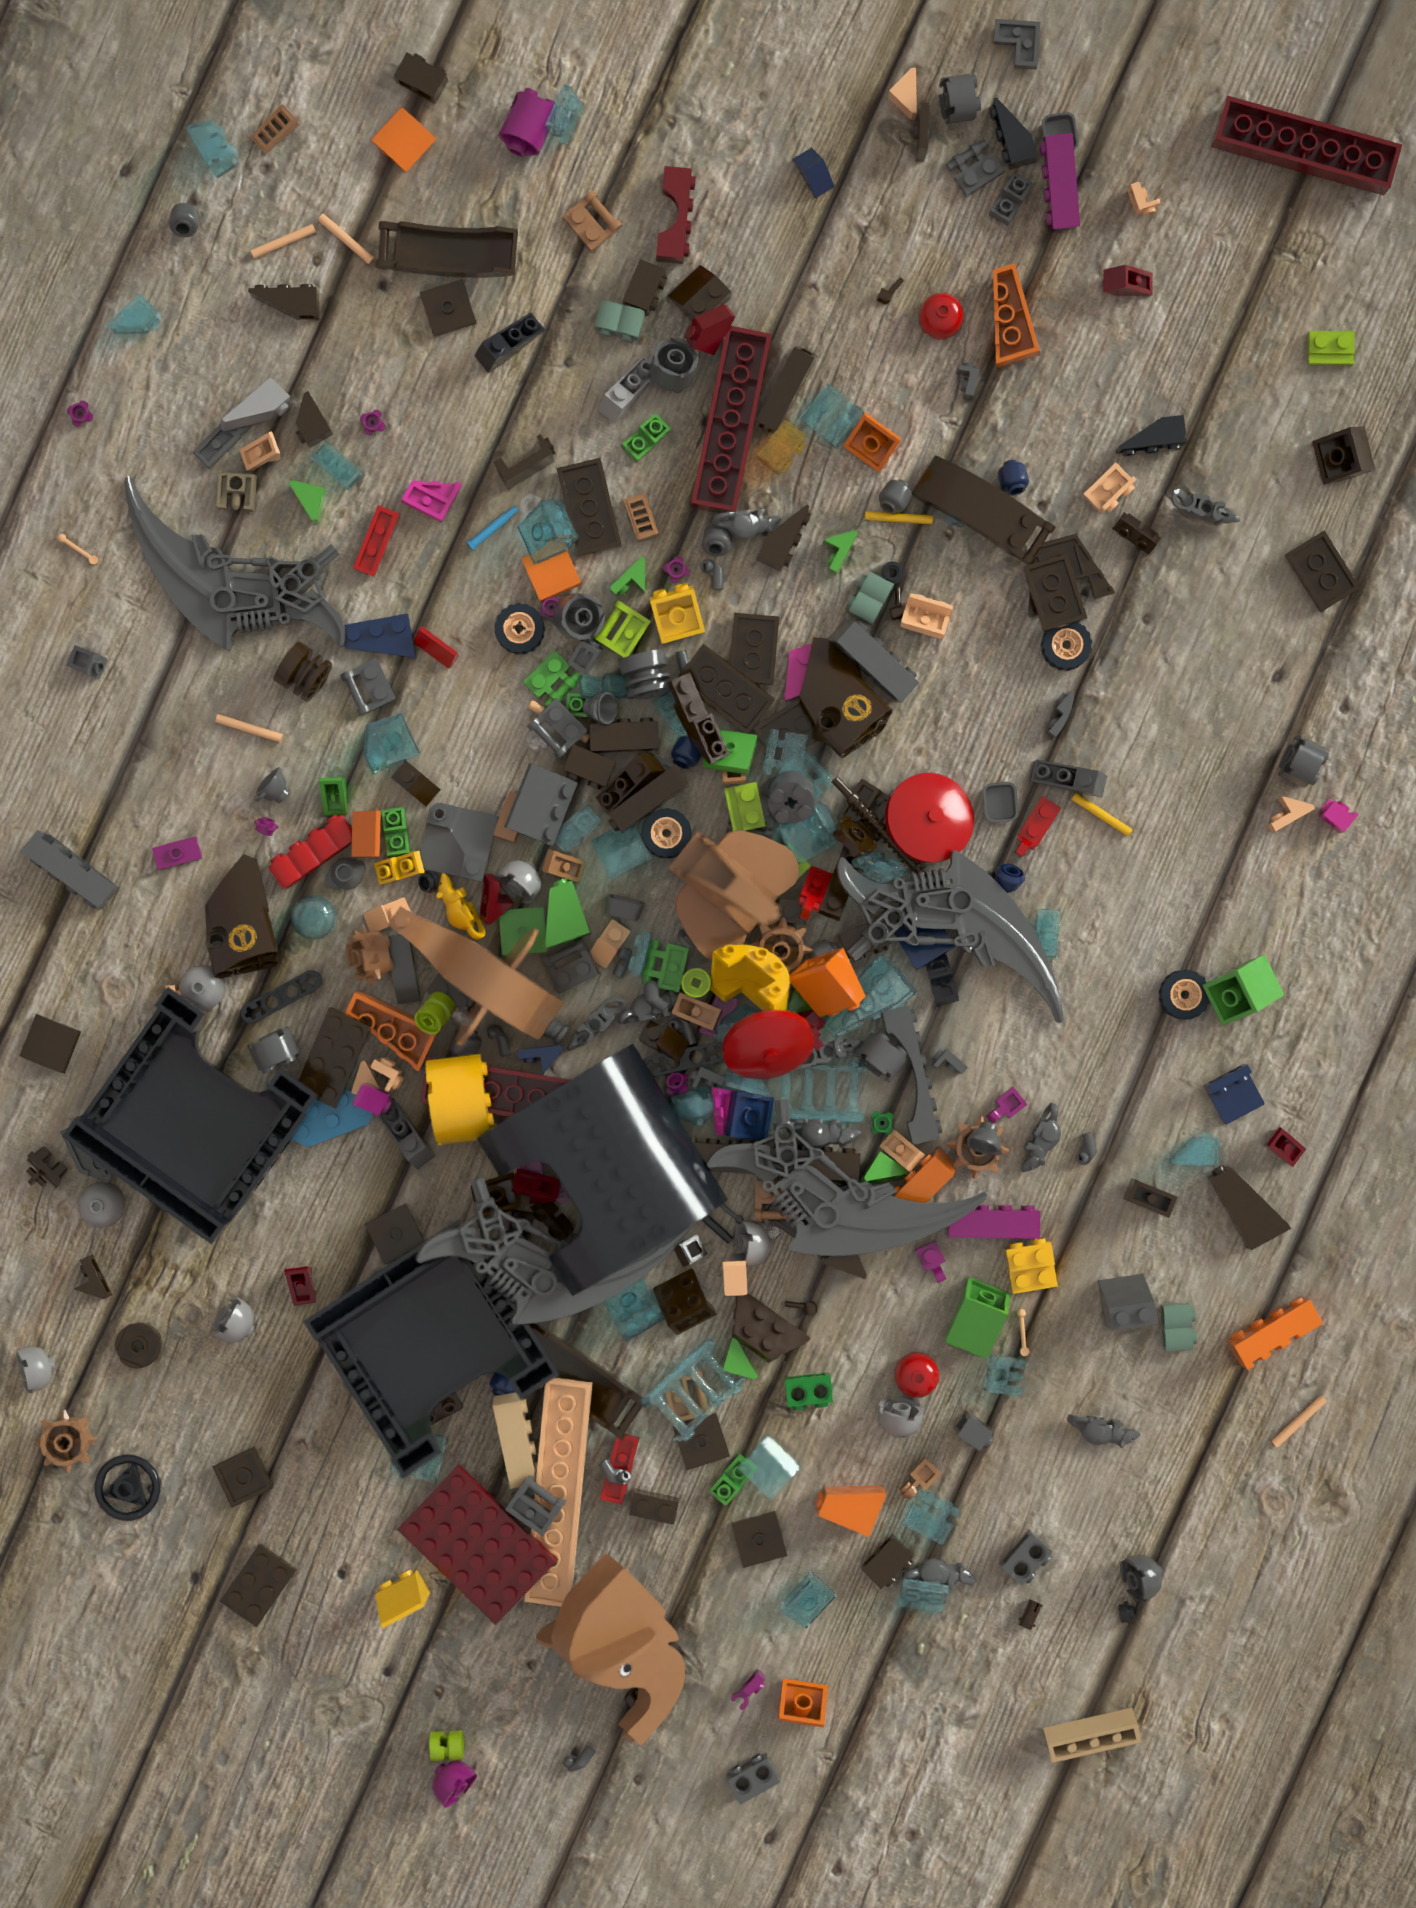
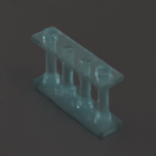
(829, 1110)
(672, 1383)

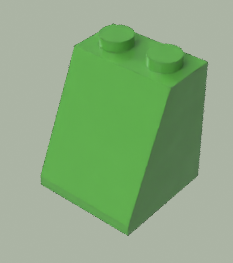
(565, 915)
(1243, 990)
(978, 1318)

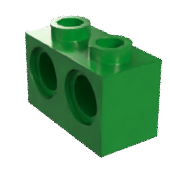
(808, 1384)

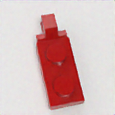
(1036, 825)
(813, 890)

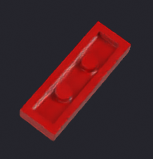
(376, 541)
(621, 1458)

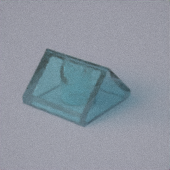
(807, 1600)

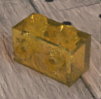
(782, 447)

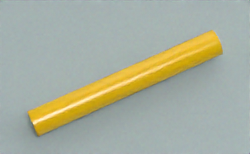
(898, 517)
(1101, 814)

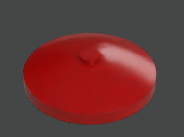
(929, 818)
(768, 1044)

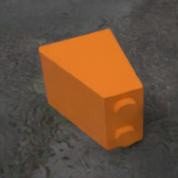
(828, 983)
(851, 1506)

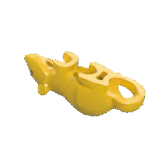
(458, 911)

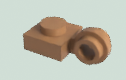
(924, 1474)

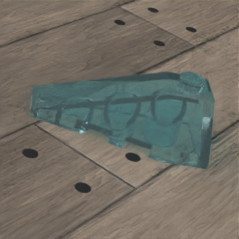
(884, 989)

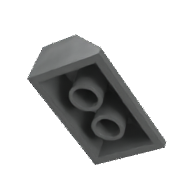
(540, 804)

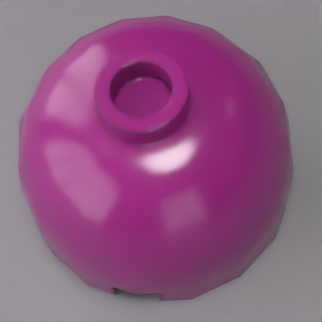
(451, 1781)

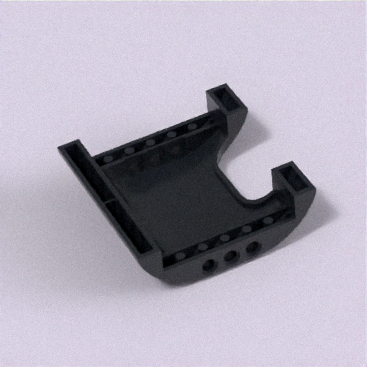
(185, 1126)
(617, 1159)
(418, 1339)

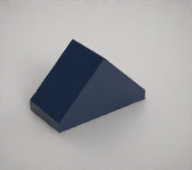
(814, 172)

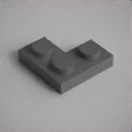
(1022, 35)

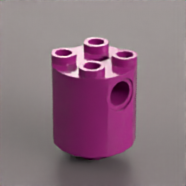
(525, 123)

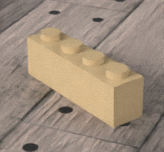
(515, 1438)
(1092, 1735)

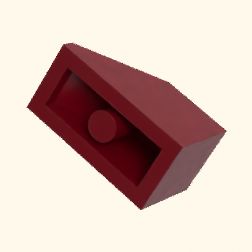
(1127, 281)
(709, 329)

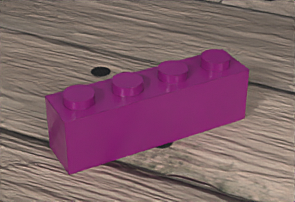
(1060, 181)
(998, 1223)

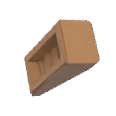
(269, 123)
(648, 534)

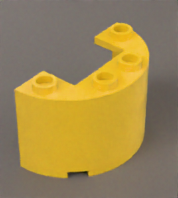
(752, 972)
(458, 1099)

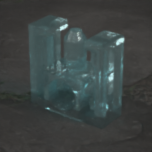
(1000, 1385)

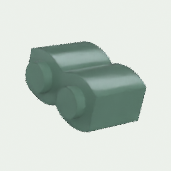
(620, 321)
(870, 598)
(1177, 1327)

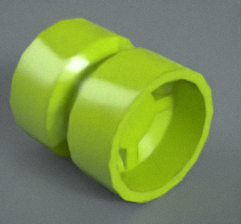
(696, 983)
(434, 1013)
(454, 1742)

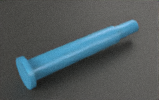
(491, 528)

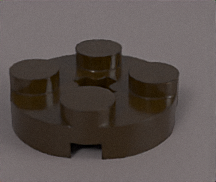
(855, 836)
(126, 1350)

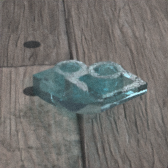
(337, 465)
(593, 685)
(665, 707)
(576, 828)
(1047, 930)

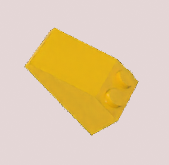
(401, 1597)

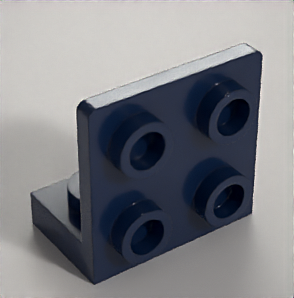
(1234, 1094)

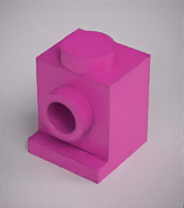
(1337, 815)

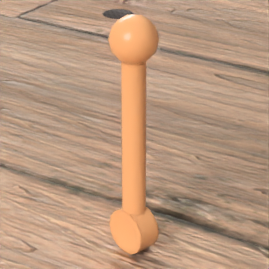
(92, 559)
(1024, 1351)

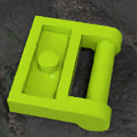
(629, 632)

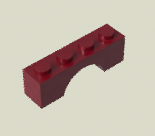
(677, 187)

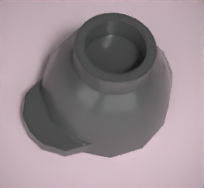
(601, 707)
(273, 787)
(346, 874)
(985, 1139)

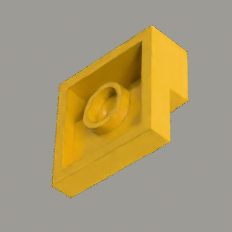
(676, 613)
(1031, 1266)

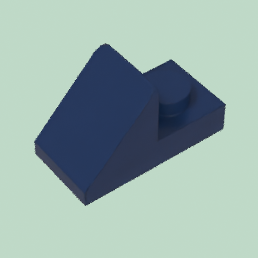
(547, 1055)

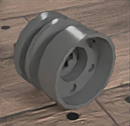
(645, 673)

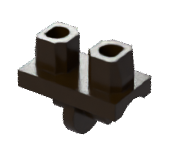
(38, 1161)

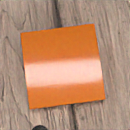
(403, 139)
(552, 576)

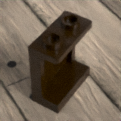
(528, 466)

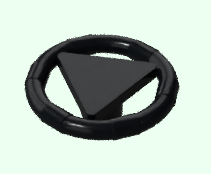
(127, 1487)

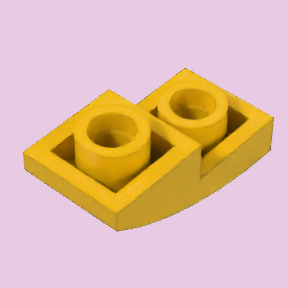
(399, 868)

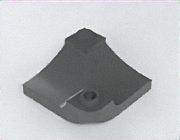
(458, 841)

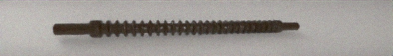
(852, 798)

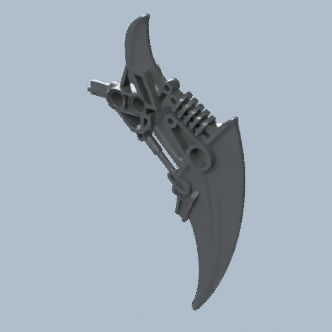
(211, 596)
(973, 904)
(838, 1221)
(526, 1267)

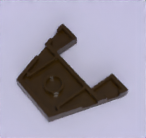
(1081, 565)

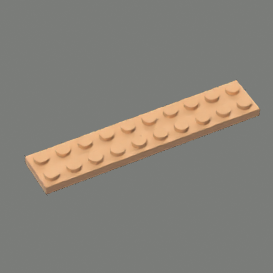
(561, 1473)

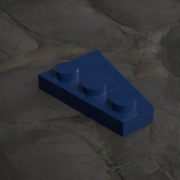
(382, 635)

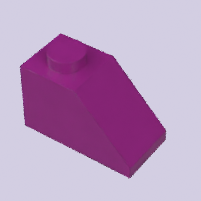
(372, 1099)

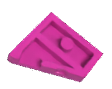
(431, 498)
(796, 671)
(722, 1102)

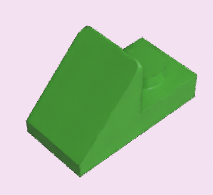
(842, 544)
(634, 574)

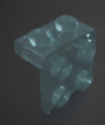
(810, 835)

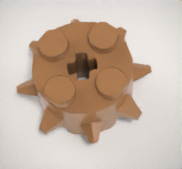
(785, 935)
(369, 955)
(968, 1156)
(57, 1451)

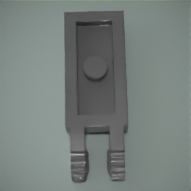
(218, 444)

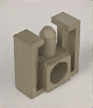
(248, 489)

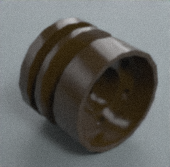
(307, 674)

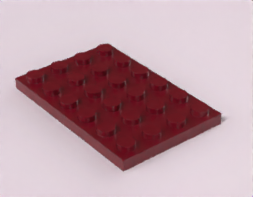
(477, 1544)

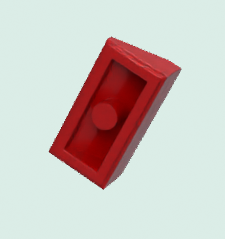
(435, 647)

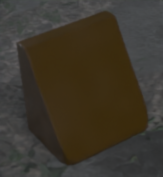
(690, 1250)

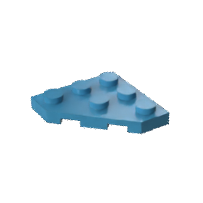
(327, 1122)

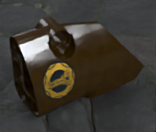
(839, 701)
(241, 921)

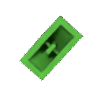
(311, 498)
(333, 796)
(883, 1170)
(737, 1361)

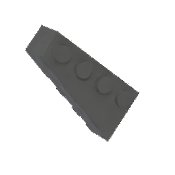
(874, 659)
(70, 868)

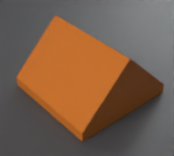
(872, 442)
(366, 834)
(802, 1702)

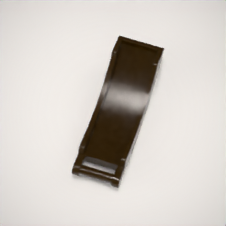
(449, 250)
(982, 508)
(608, 1393)

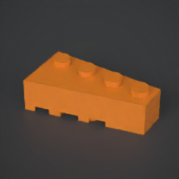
(1013, 325)
(393, 1028)
(928, 1178)
(1274, 1332)

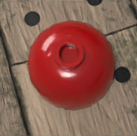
(941, 316)
(916, 1375)

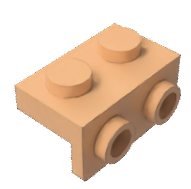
(1109, 488)
(926, 616)
(387, 1067)

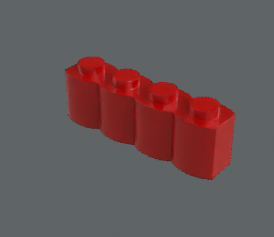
(312, 853)

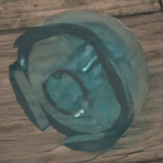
(314, 917)
(694, 1105)

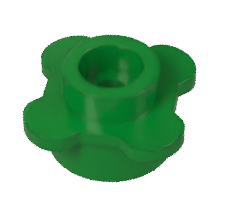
(877, 1118)

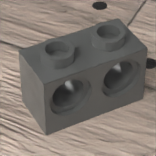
(974, 1431)
(1020, 1554)
(757, 1783)

